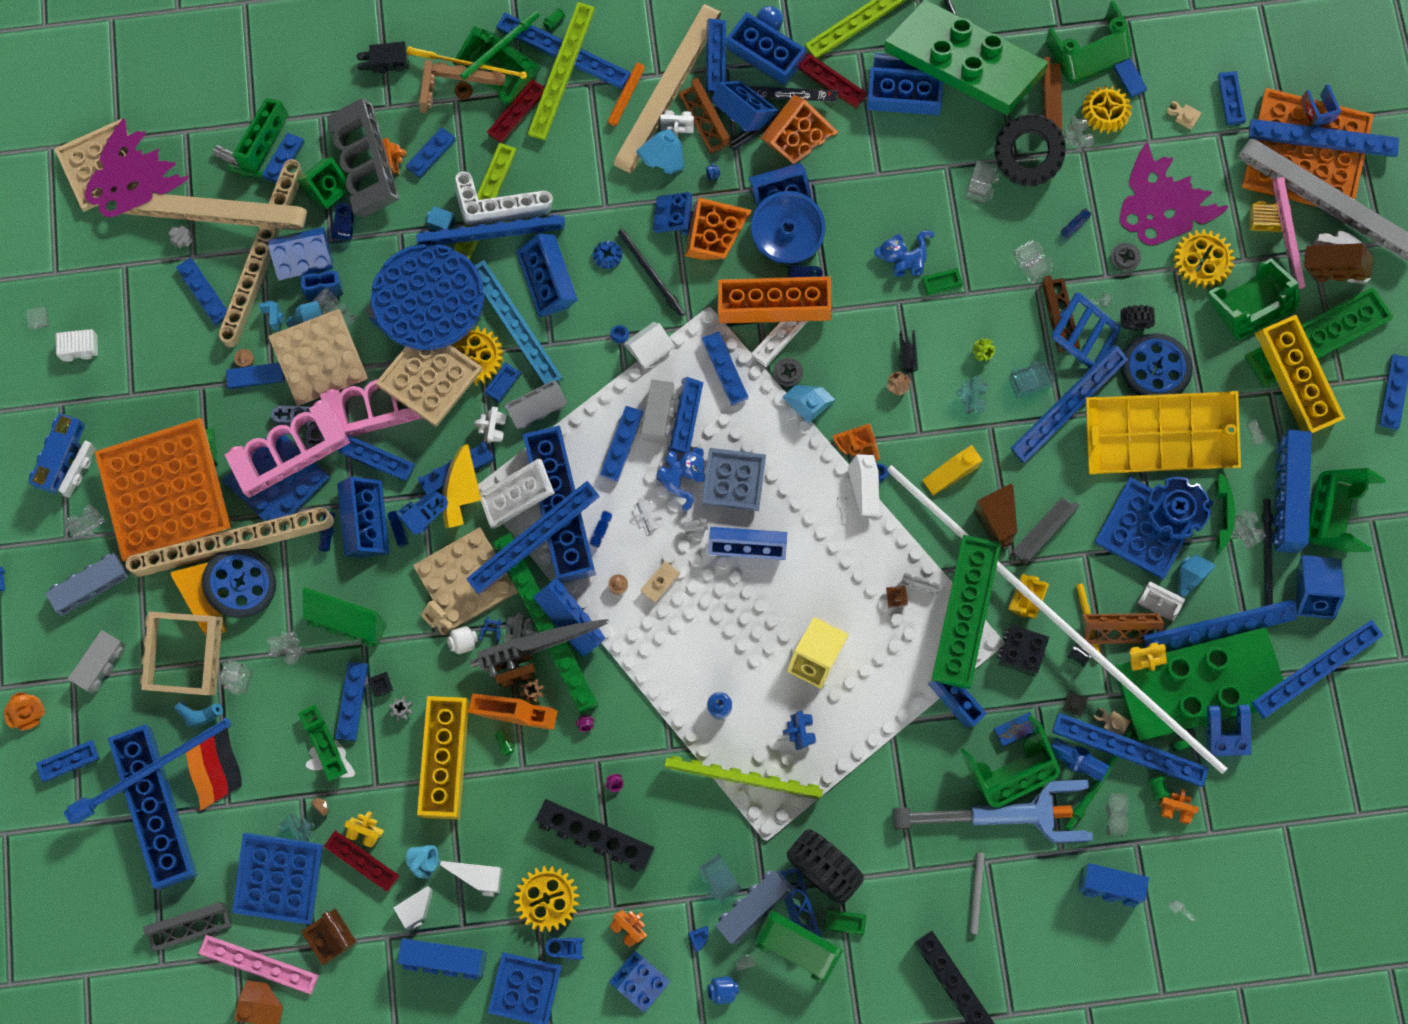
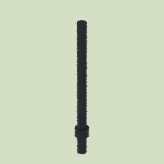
(671, 299)
(1267, 519)

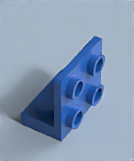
(639, 981)

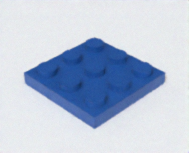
(524, 989)

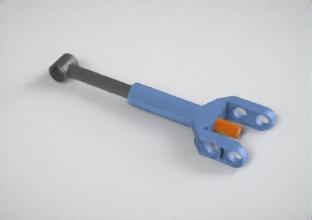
(1038, 812)

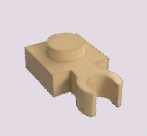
(1185, 116)
(435, 617)
(1113, 723)

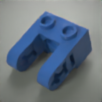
(418, 515)
(1229, 743)

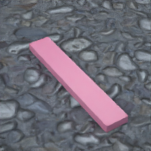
(1288, 231)
(258, 964)

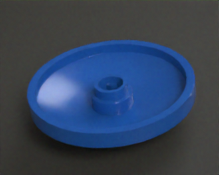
(788, 227)

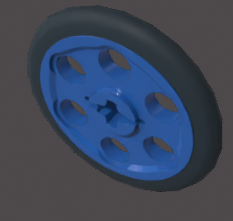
(1168, 345)
(228, 605)

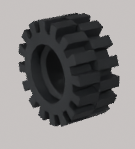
(1137, 317)

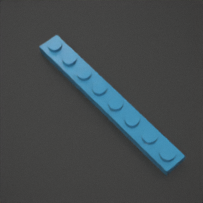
(517, 326)

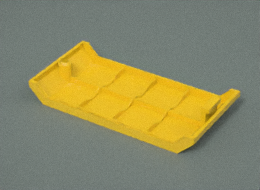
(1163, 432)

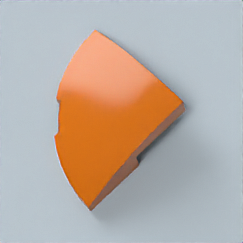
(858, 441)

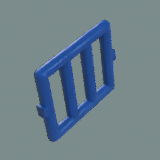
(1103, 319)

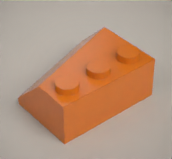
(797, 130)
(714, 229)

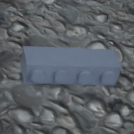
(87, 584)
(754, 906)

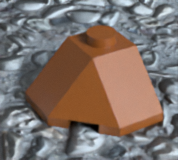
(258, 1005)

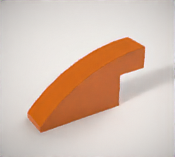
(513, 711)

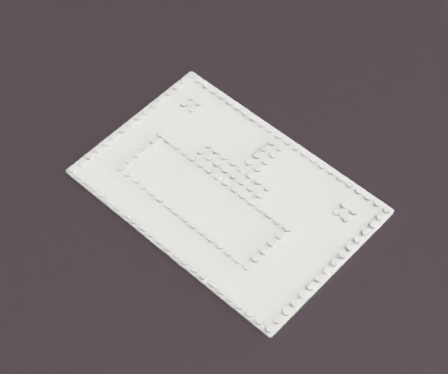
(740, 618)

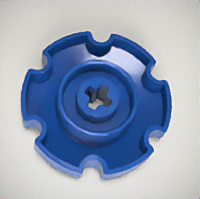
(1175, 521)

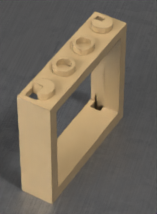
(211, 659)

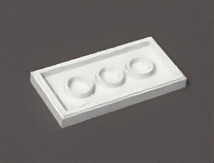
(516, 493)

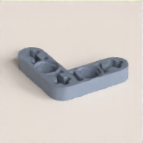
(285, 421)

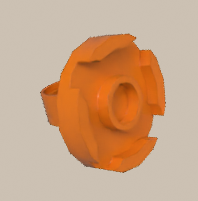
(23, 711)

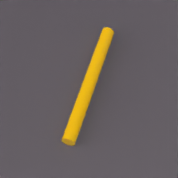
(1086, 610)

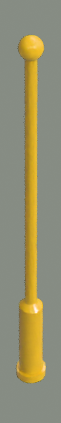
(432, 55)

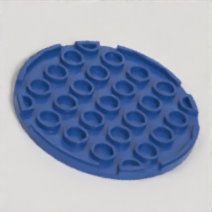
(427, 296)

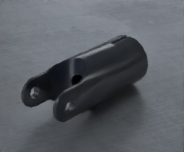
(908, 354)

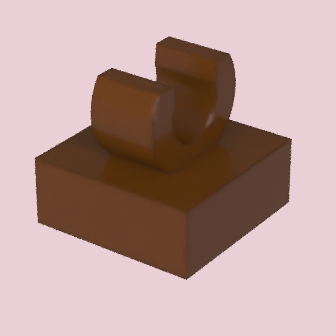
(896, 596)

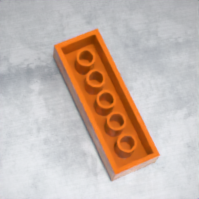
(774, 300)

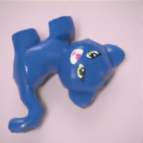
(895, 250)
(690, 466)

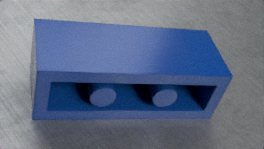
(960, 703)

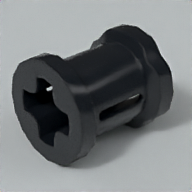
(1079, 655)

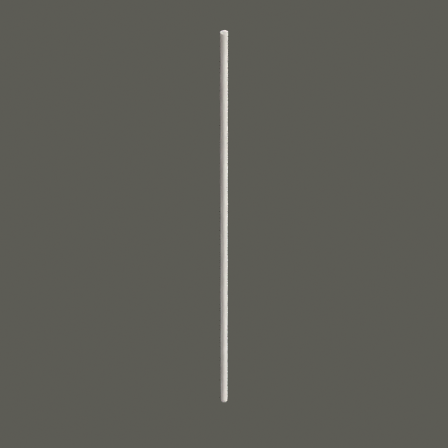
(1066, 628)

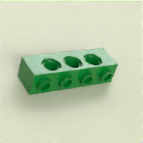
(260, 134)

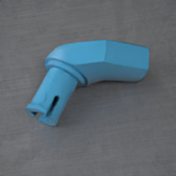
(199, 717)

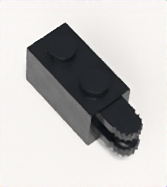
(384, 58)

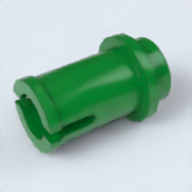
(551, 21)
(504, 742)

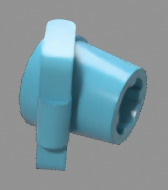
(422, 858)

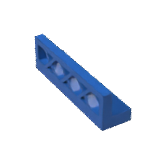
(791, 906)

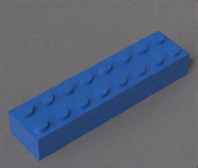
(570, 544)
(153, 809)

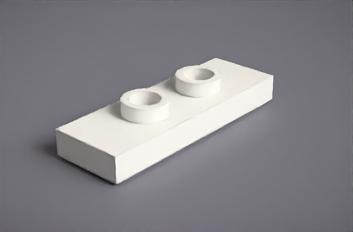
(74, 474)

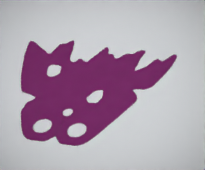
(132, 167)
(1161, 196)

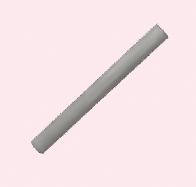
(977, 893)

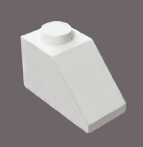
(414, 909)

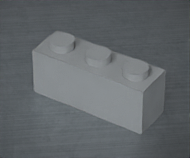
(536, 404)
(659, 410)
(97, 662)

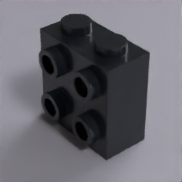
(1022, 650)

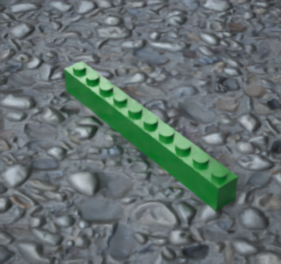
(560, 653)

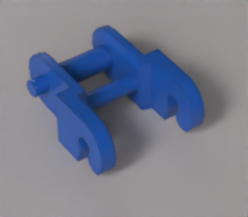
(483, 630)

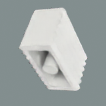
(76, 344)

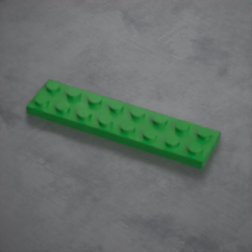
(1332, 330)
(966, 612)

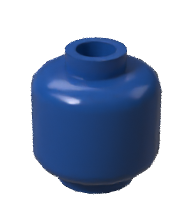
(714, 703)
(722, 990)

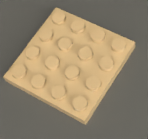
(81, 160)
(318, 356)
(429, 380)
(446, 580)

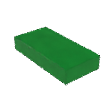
(942, 281)
(845, 922)

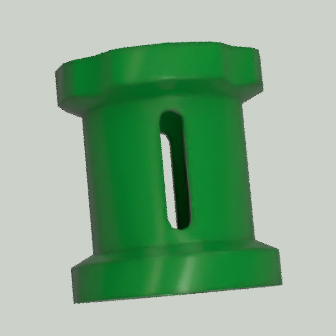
(1159, 788)

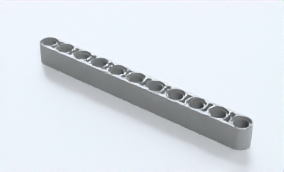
(1326, 197)

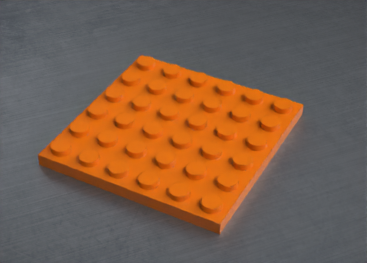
(1334, 167)
(162, 489)

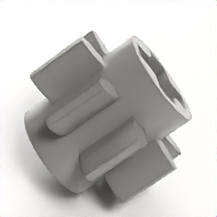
(180, 236)
(398, 704)

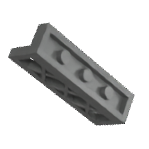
(1044, 530)
(186, 918)

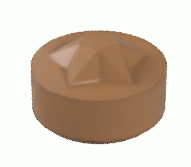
(244, 358)
(618, 584)
(320, 805)

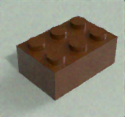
(1338, 262)

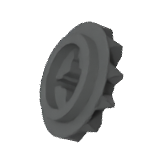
(1133, 254)
(792, 365)

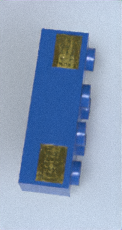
(59, 447)

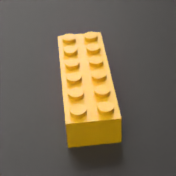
(1299, 375)
(443, 758)

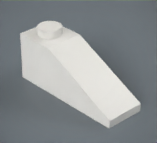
(865, 483)
(483, 878)

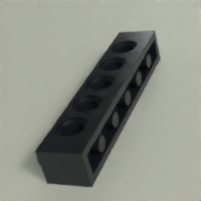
(551, 810)
(952, 980)

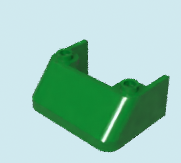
(1085, 62)
(1332, 507)
(1019, 776)
(798, 946)

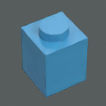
(440, 219)

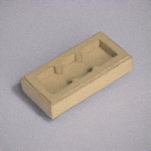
(660, 582)

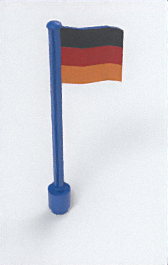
(209, 764)

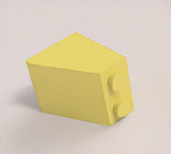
(817, 652)

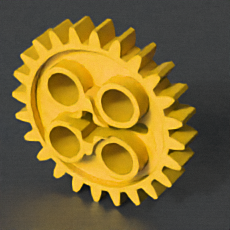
(1188, 250)
(493, 349)
(540, 881)

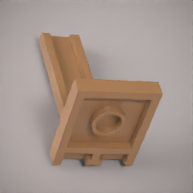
(443, 70)

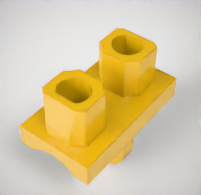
(1147, 657)
(366, 826)

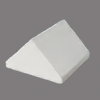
(649, 344)

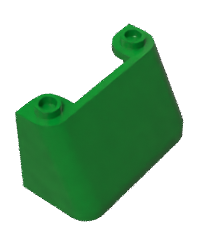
(507, 58)
(1257, 302)

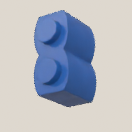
(314, 284)

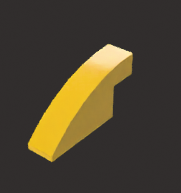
(459, 487)

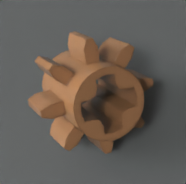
(898, 383)
(534, 696)

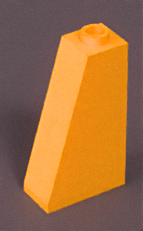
(190, 585)

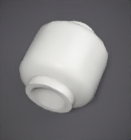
(462, 640)

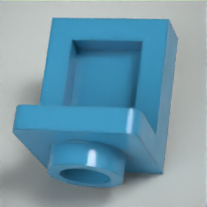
(275, 317)

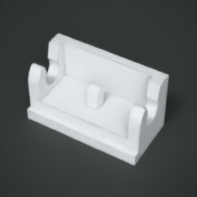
(1161, 601)

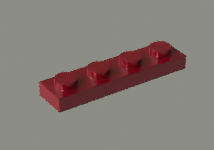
(832, 80)
(516, 111)
(361, 861)

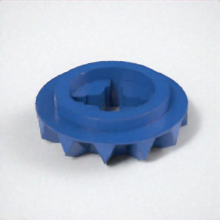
(610, 261)

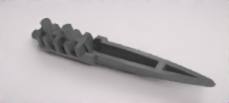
(529, 645)

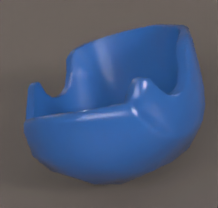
(771, 16)

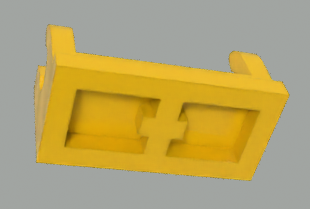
(1021, 604)

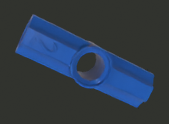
(1079, 759)

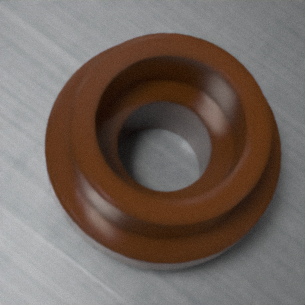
(463, 86)

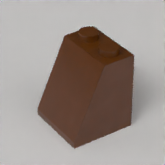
(998, 515)

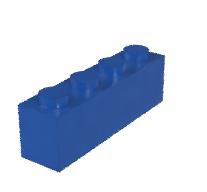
(747, 543)
(565, 611)

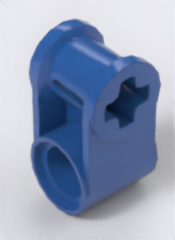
(567, 948)

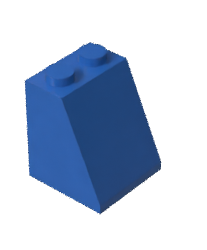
(1319, 587)

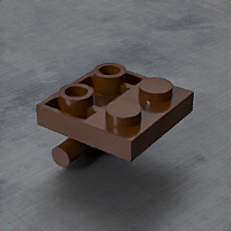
(526, 672)
(329, 936)

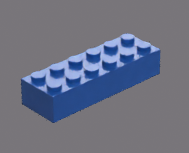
(1292, 491)

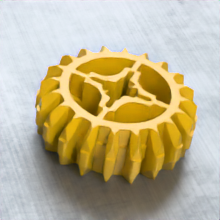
(1113, 103)

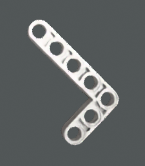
(498, 208)

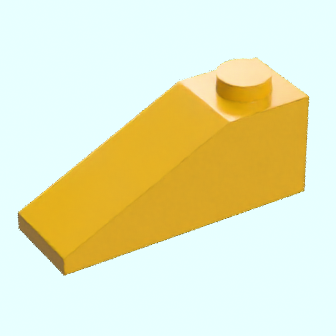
(953, 470)

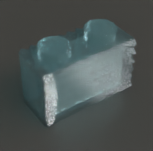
(1030, 379)
(719, 878)

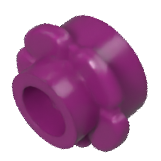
(585, 723)
(614, 782)

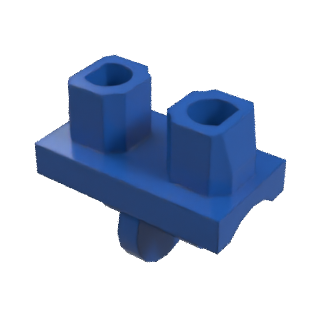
(797, 730)

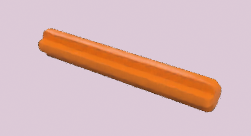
(626, 94)

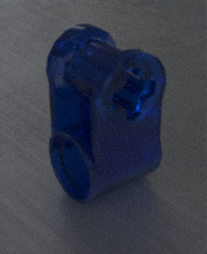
(343, 225)
(804, 271)

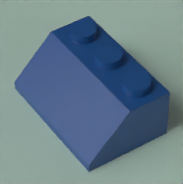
(743, 105)
(783, 179)

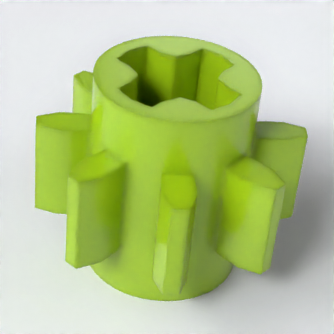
(983, 349)

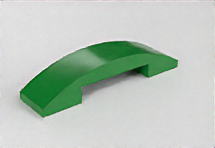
(1223, 490)
(323, 742)

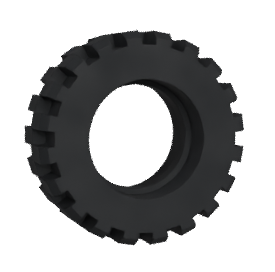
(1018, 127)
(825, 866)

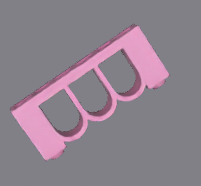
(338, 400)
(241, 458)

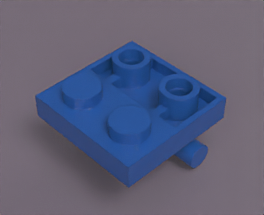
(673, 213)

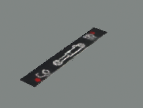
(787, 93)

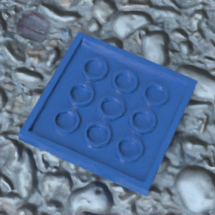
(286, 495)
(1133, 537)
(277, 878)

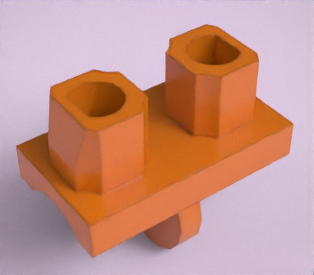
(394, 155)
(1169, 805)
(631, 924)

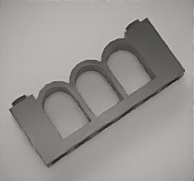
(343, 123)

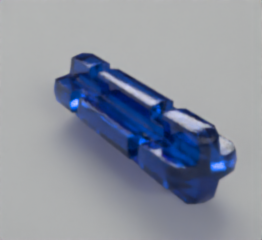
(1075, 223)
(397, 529)
(600, 529)

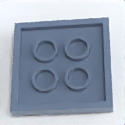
(734, 479)

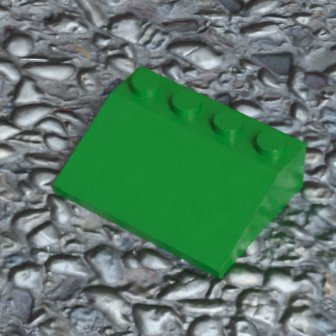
(342, 617)

